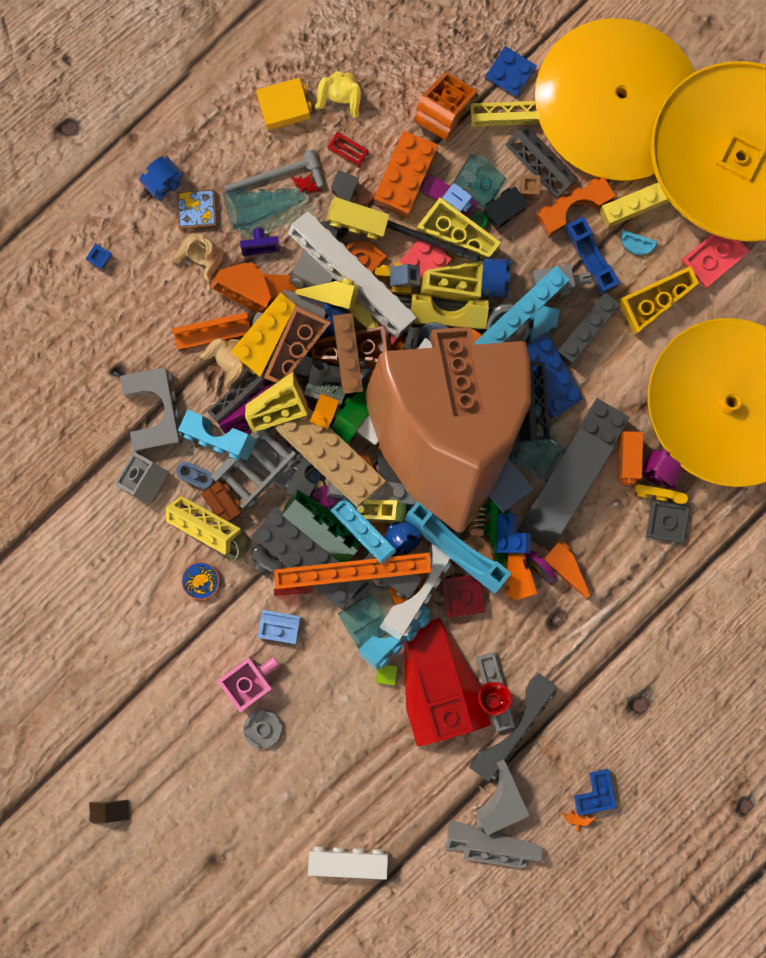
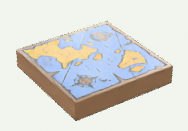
(196, 209)

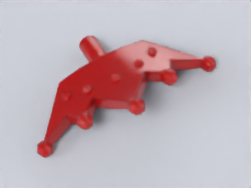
(305, 184)

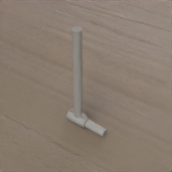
(309, 161)

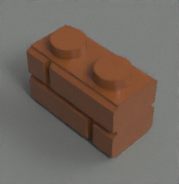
(221, 502)

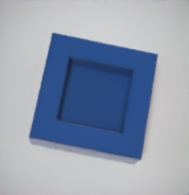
(99, 256)

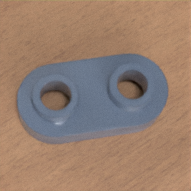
(195, 475)

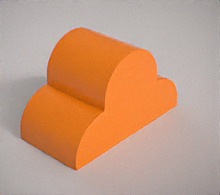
(444, 105)

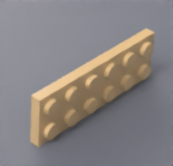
(332, 458)

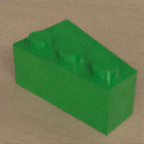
(351, 416)

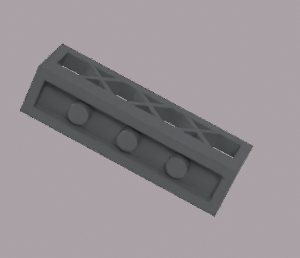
(547, 158)
(243, 395)

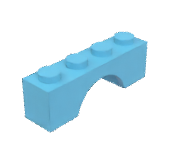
(234, 442)
(380, 650)

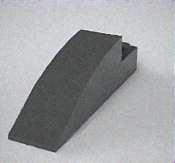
(574, 473)

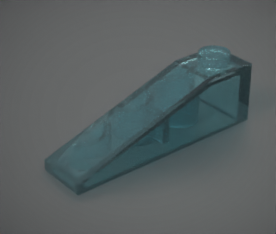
(251, 208)

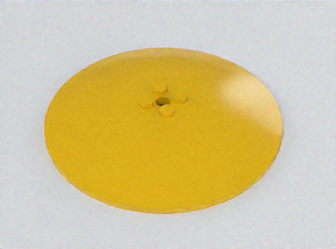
(697, 143)

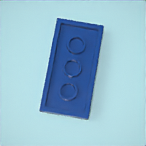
(561, 389)

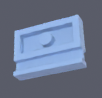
(278, 627)

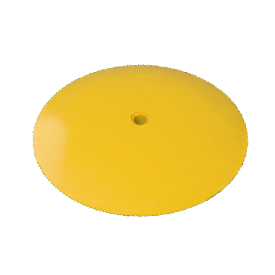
(580, 98)
(690, 396)

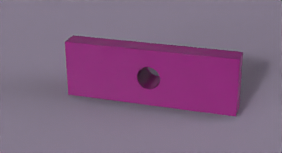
(436, 189)

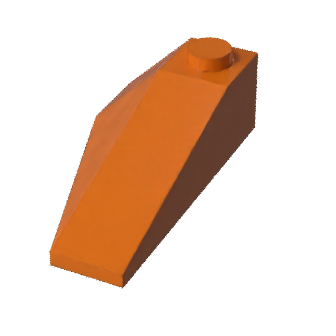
(520, 582)

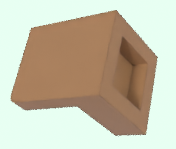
(530, 187)

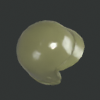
(239, 545)

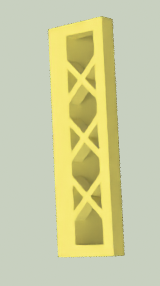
(506, 118)
(198, 527)

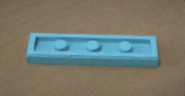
(363, 531)

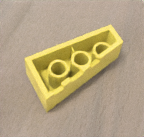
(454, 228)

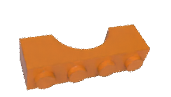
(595, 195)

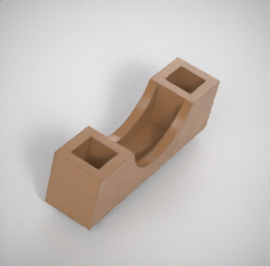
(347, 353)

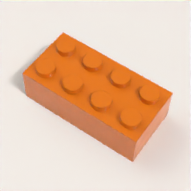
(405, 174)

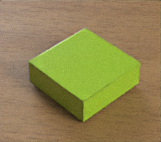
(387, 675)

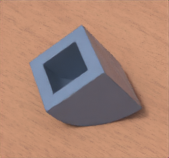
(405, 276)

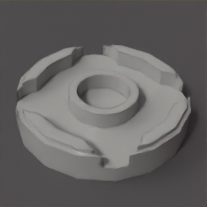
(262, 729)

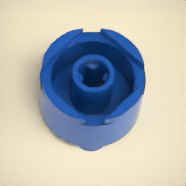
(161, 177)
(495, 278)

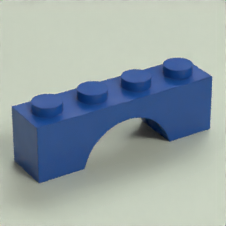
(586, 248)

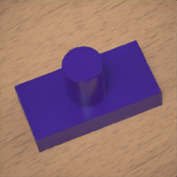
(259, 244)

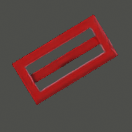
(356, 162)

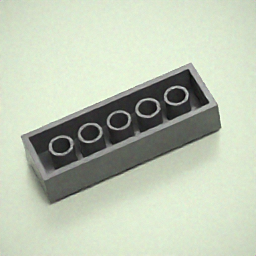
(299, 550)

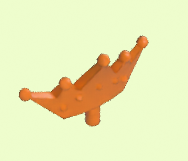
(578, 820)

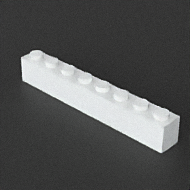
(342, 264)

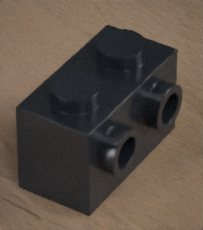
(505, 207)

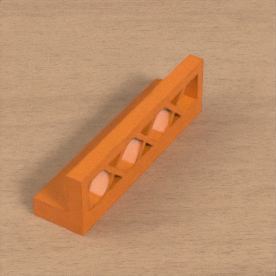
(207, 331)

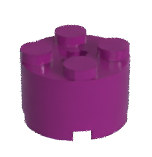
(662, 469)

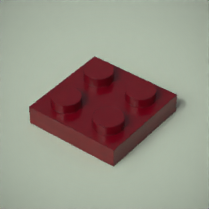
(462, 596)

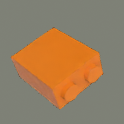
(630, 457)

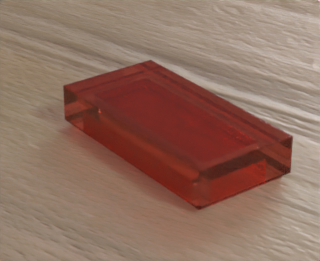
(294, 591)

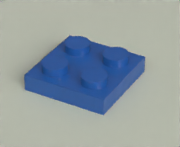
(510, 72)

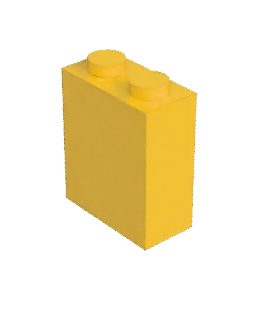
(284, 103)

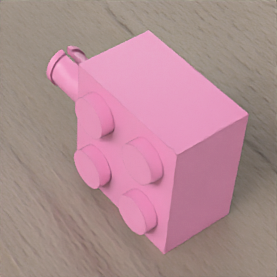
(248, 682)

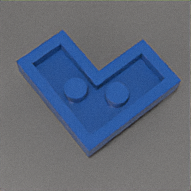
(507, 537)
(601, 796)

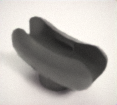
(264, 561)

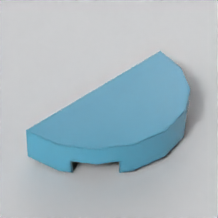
(637, 244)

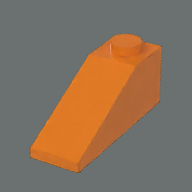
(566, 567)

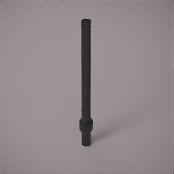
(460, 252)

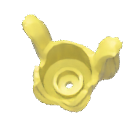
(341, 89)

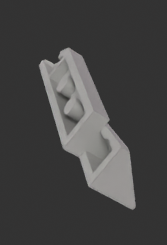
(490, 848)

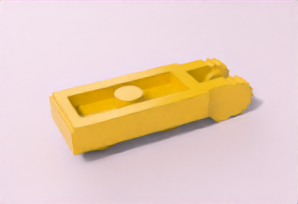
(661, 494)

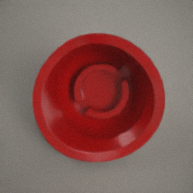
(494, 698)

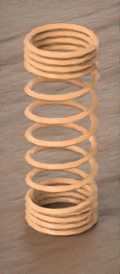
(478, 531)

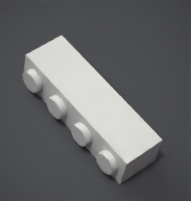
(347, 863)

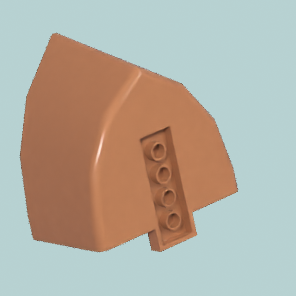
(450, 418)

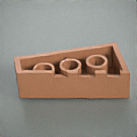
(298, 338)

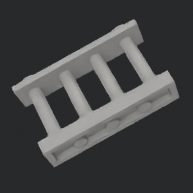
(223, 472)

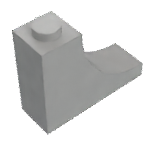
(505, 805)

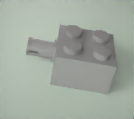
(575, 280)

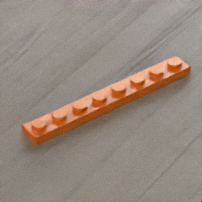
(352, 571)

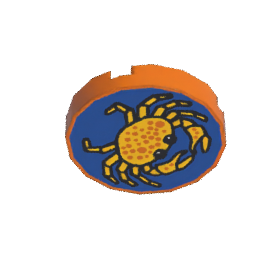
(200, 580)

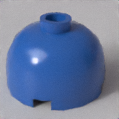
(403, 537)

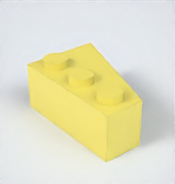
(454, 282)
(276, 405)

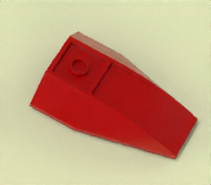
(440, 687)

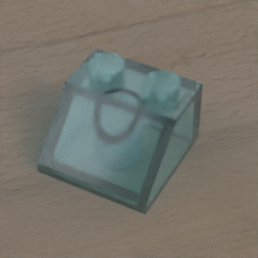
(479, 179)
(363, 620)

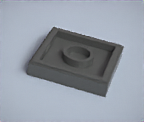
(667, 521)

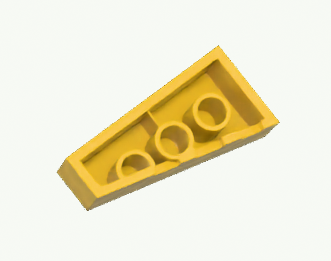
(262, 338)

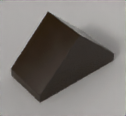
(109, 811)

